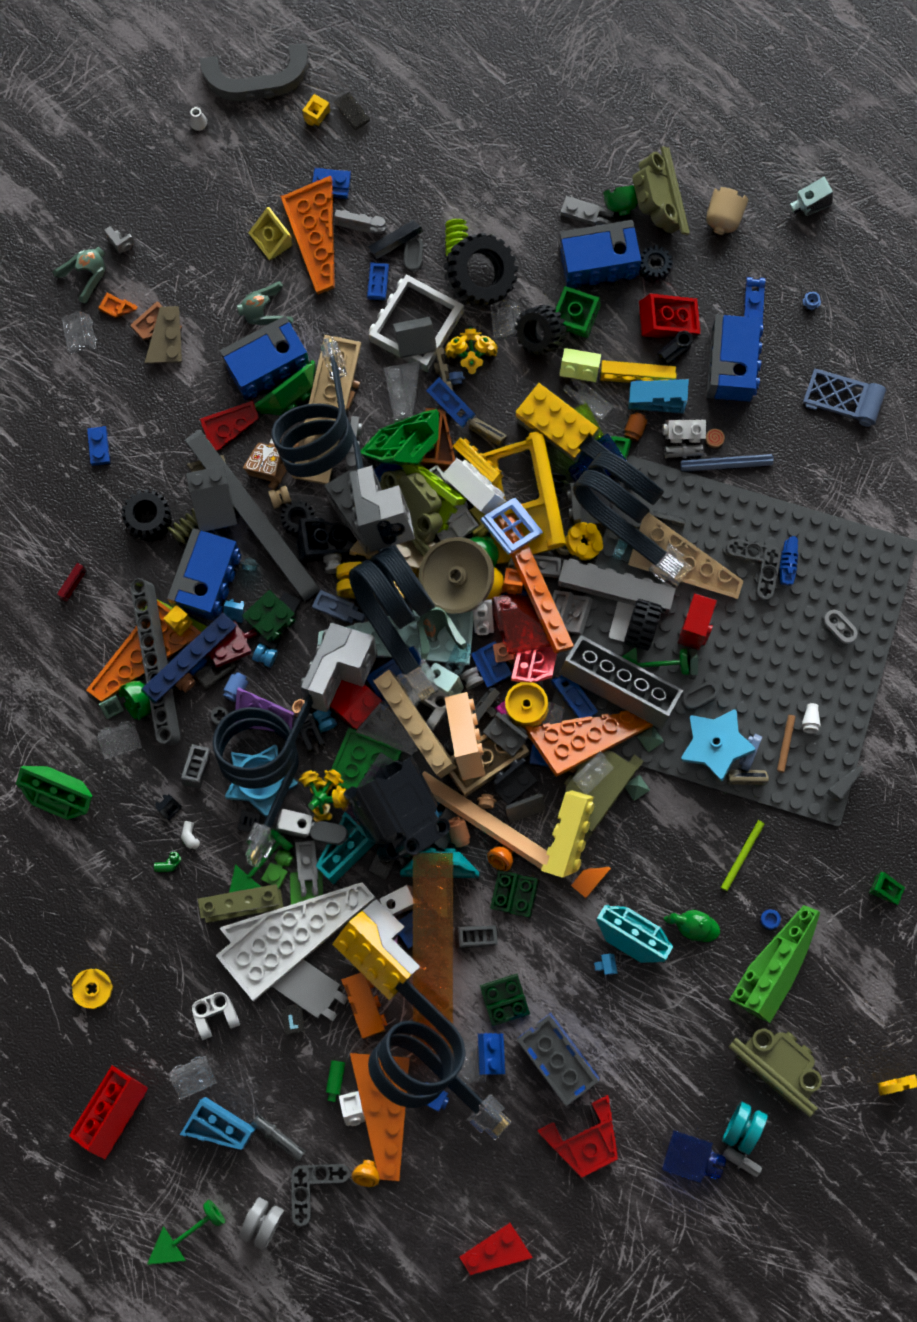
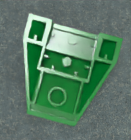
(405, 440)

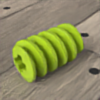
(454, 232)

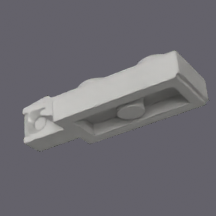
(547, 565)

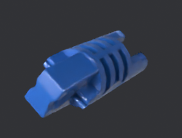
(789, 560)

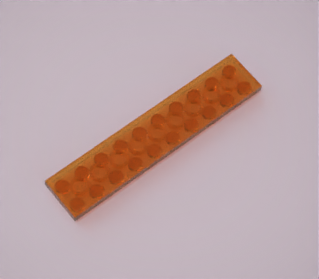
(433, 933)

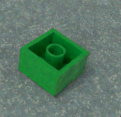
(578, 311)

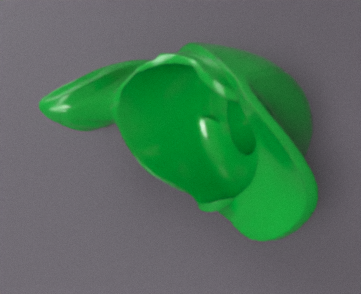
(695, 925)

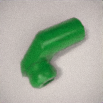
(170, 864)

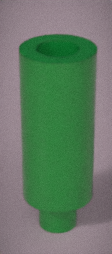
(335, 1079)

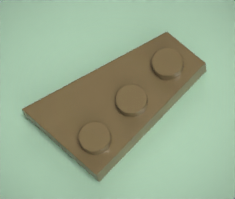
(166, 338)
(442, 368)

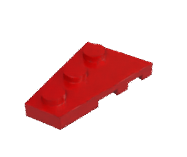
(228, 424)
(496, 1251)

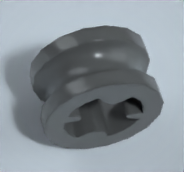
(215, 712)

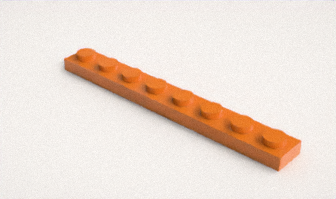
(537, 591)

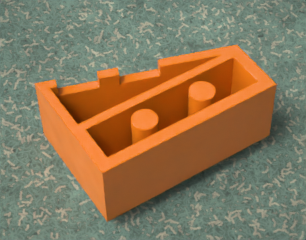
(364, 1005)

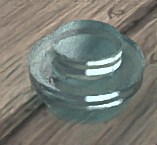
(250, 564)

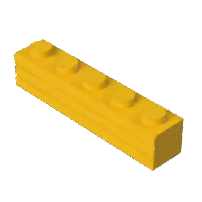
(478, 460)

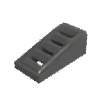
(197, 781)
(841, 787)
(468, 944)

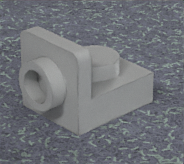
(120, 244)

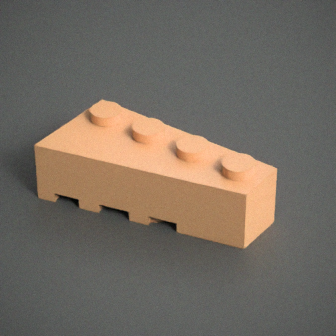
(465, 735)

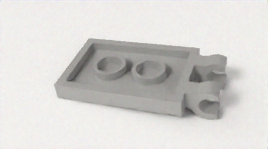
(311, 990)

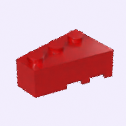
(697, 622)

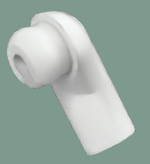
(187, 837)

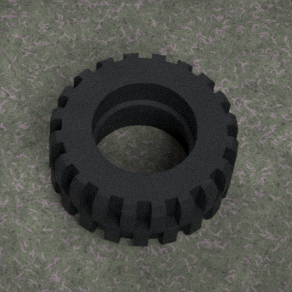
(503, 268)

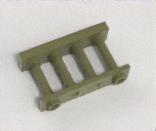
(240, 903)

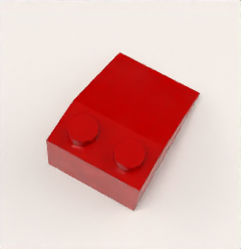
(668, 315)
(354, 703)

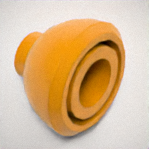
(366, 1174)

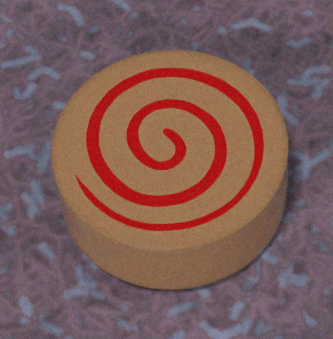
(714, 438)

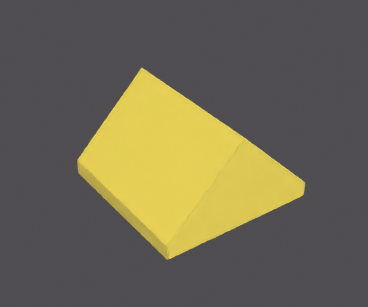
(270, 234)

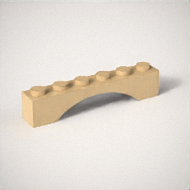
(414, 724)

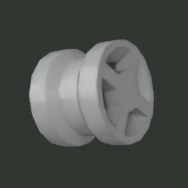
(332, 562)
(471, 678)

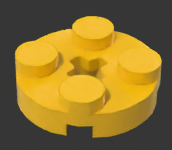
(591, 534)
(80, 988)
(897, 1085)

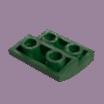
(514, 894)
(504, 999)

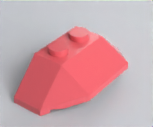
(534, 665)

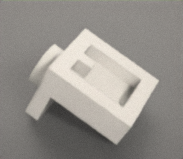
(352, 1109)

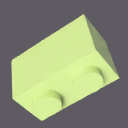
(580, 365)

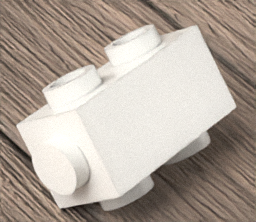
(684, 429)

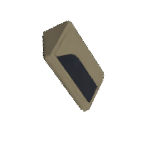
(487, 431)
(742, 777)

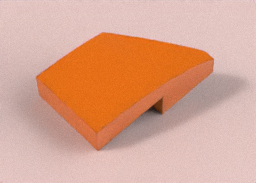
(116, 307)
(589, 880)

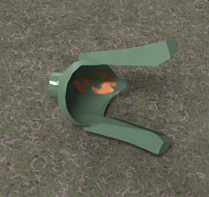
(89, 260)
(254, 303)
(431, 624)

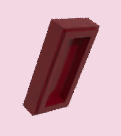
(71, 582)

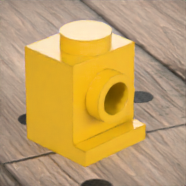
(316, 105)
(178, 620)

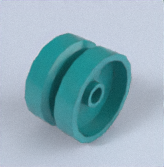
(746, 1128)

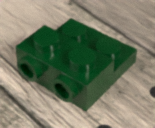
(270, 616)

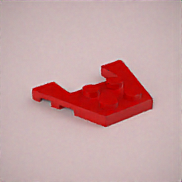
(590, 1148)

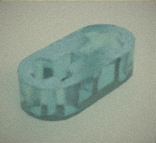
(619, 549)
(462, 661)

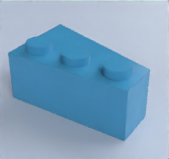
(659, 395)
(217, 1125)

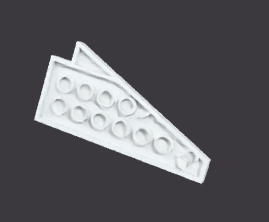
(278, 940)

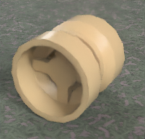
(275, 497)

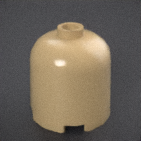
(725, 210)

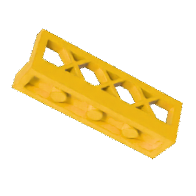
(630, 372)

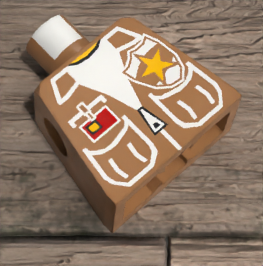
(265, 463)

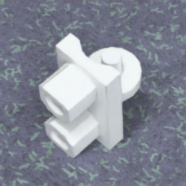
(484, 618)

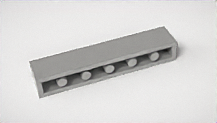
(613, 585)

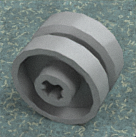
(259, 1223)

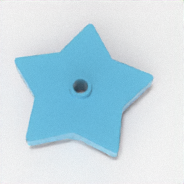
(721, 756)
(260, 798)

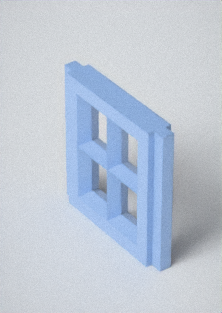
(523, 516)

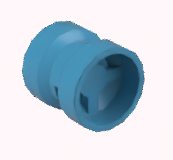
(265, 655)
(324, 720)

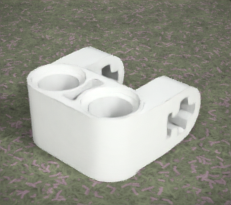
(438, 713)
(212, 1009)

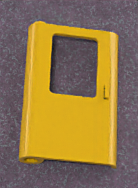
(542, 510)

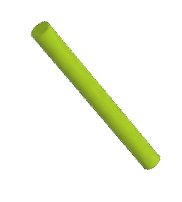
(742, 856)

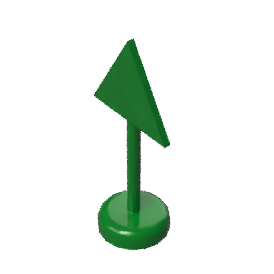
(683, 662)
(242, 881)
(166, 1248)

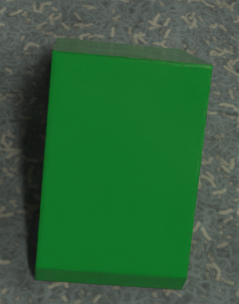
(887, 888)

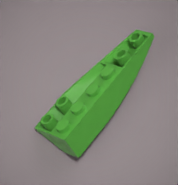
(776, 967)

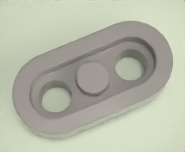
(842, 625)

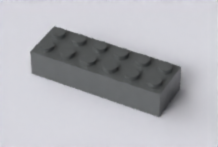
(621, 682)

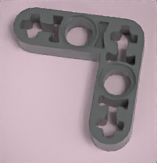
(762, 558)
(311, 1179)

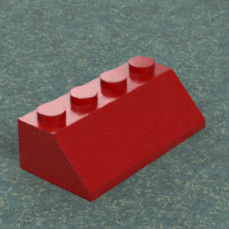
(108, 1112)

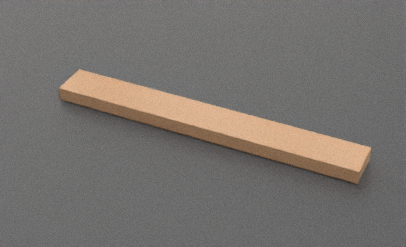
(486, 822)

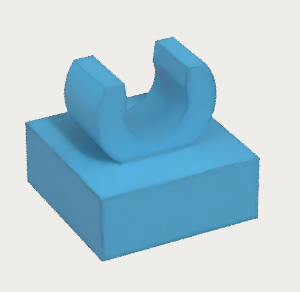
(234, 610)
(607, 964)

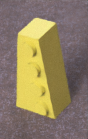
(569, 834)

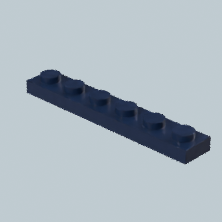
(188, 658)

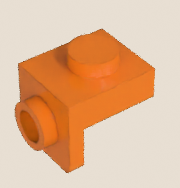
(512, 582)

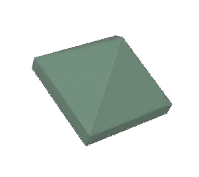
(111, 707)
(650, 739)
(637, 787)

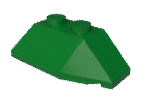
(289, 393)
(54, 791)

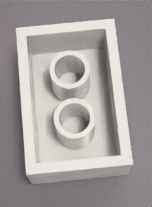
(474, 486)

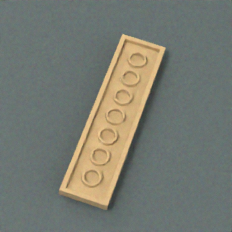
(325, 393)

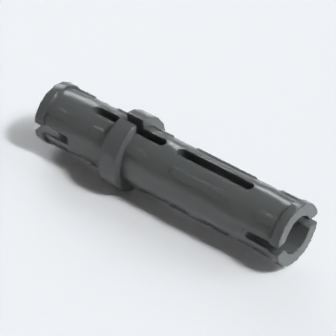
(271, 1132)

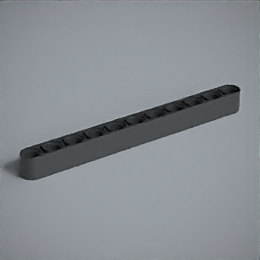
(256, 519)

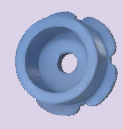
(812, 296)
(456, 377)

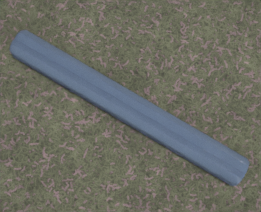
(727, 462)

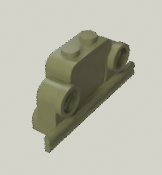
(659, 192)
(422, 504)
(609, 788)
(782, 1066)

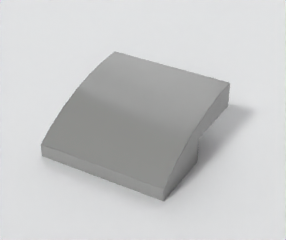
(573, 610)

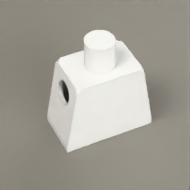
(288, 824)
(403, 898)

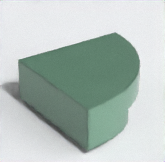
(693, 656)

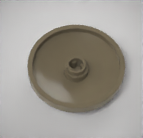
(457, 575)

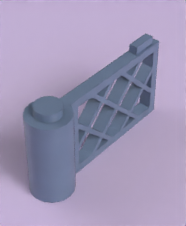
(868, 404)

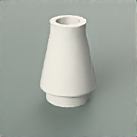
(197, 119)
(811, 719)

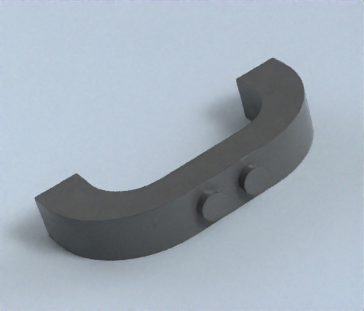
(259, 86)

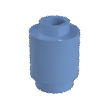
(232, 685)

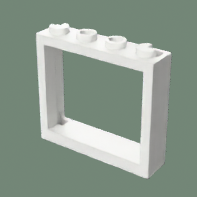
(442, 336)

